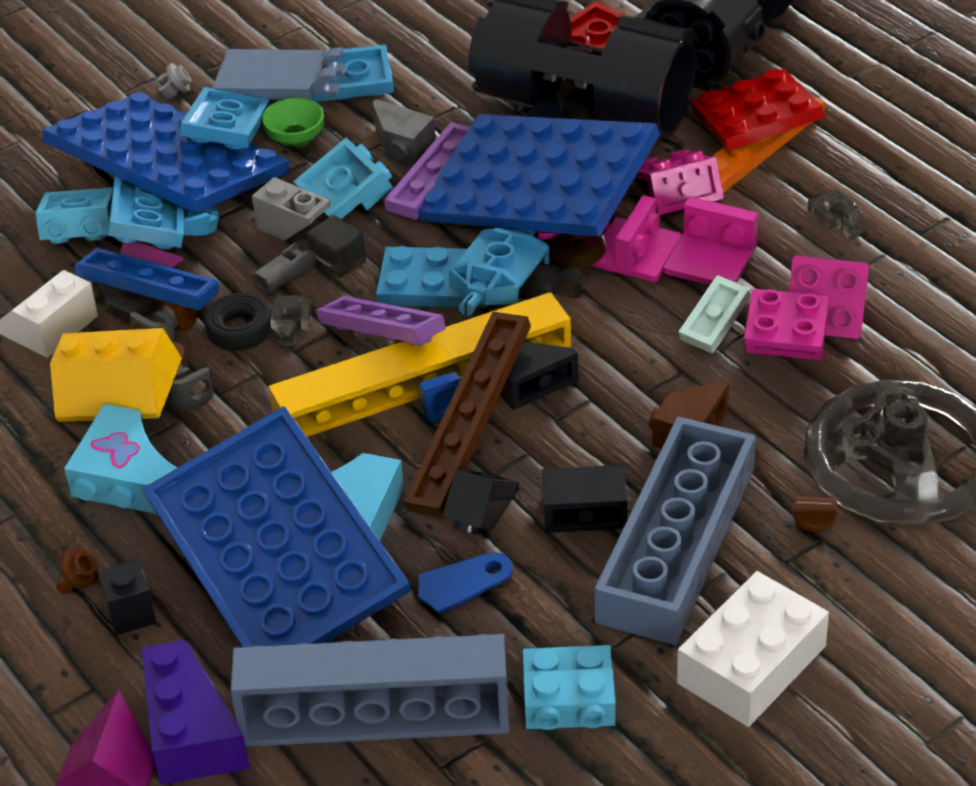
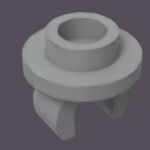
(174, 80)

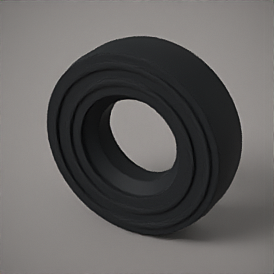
(237, 337)

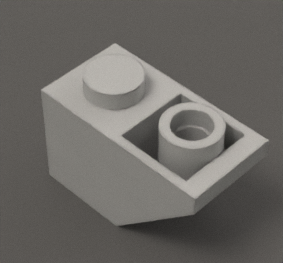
(285, 208)

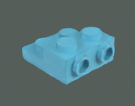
(346, 179)
(74, 214)
(568, 687)

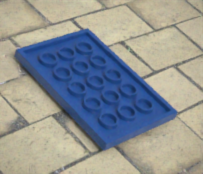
(144, 147)
(539, 173)
(276, 537)

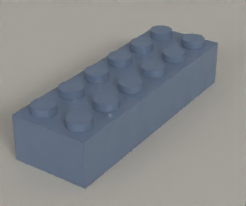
(675, 531)
(371, 690)

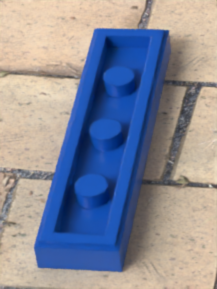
(147, 278)

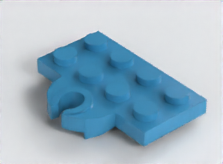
(151, 219)

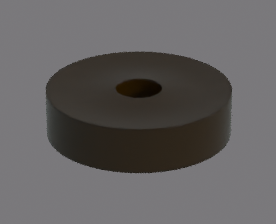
(576, 250)

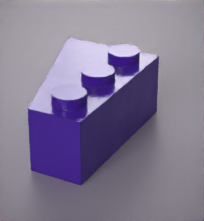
(187, 717)

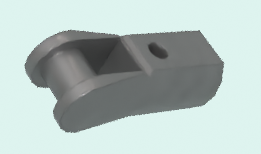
(283, 268)

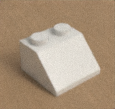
(55, 308)

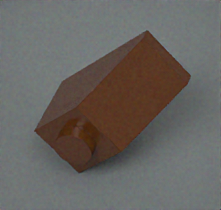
(700, 403)

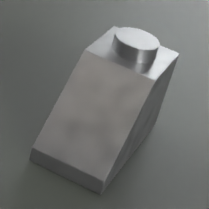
(402, 131)

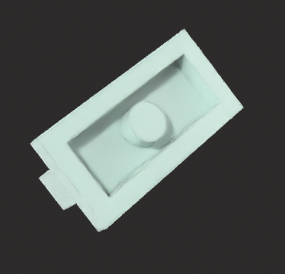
(714, 314)

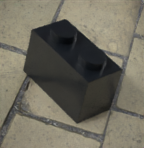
(584, 498)

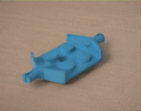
(496, 267)

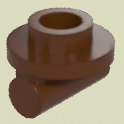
(815, 512)
(77, 570)

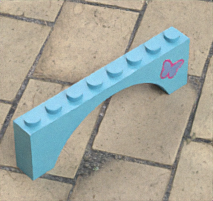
(120, 461)

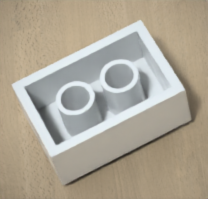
(752, 648)

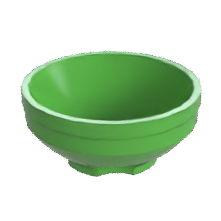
(290, 116)

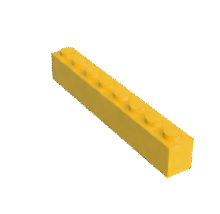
(391, 374)

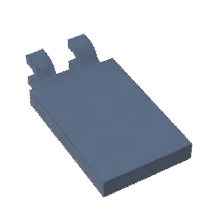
(280, 73)

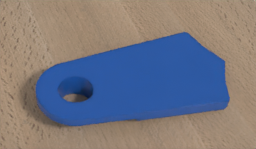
(462, 581)

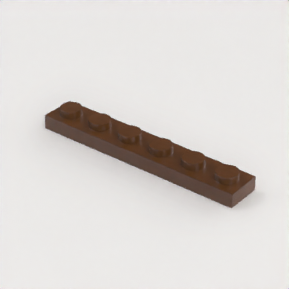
(467, 412)

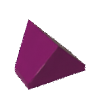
(109, 751)

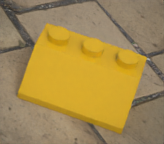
(113, 369)

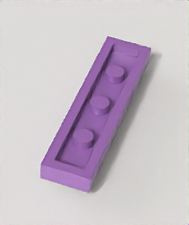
(411, 190)
(381, 320)

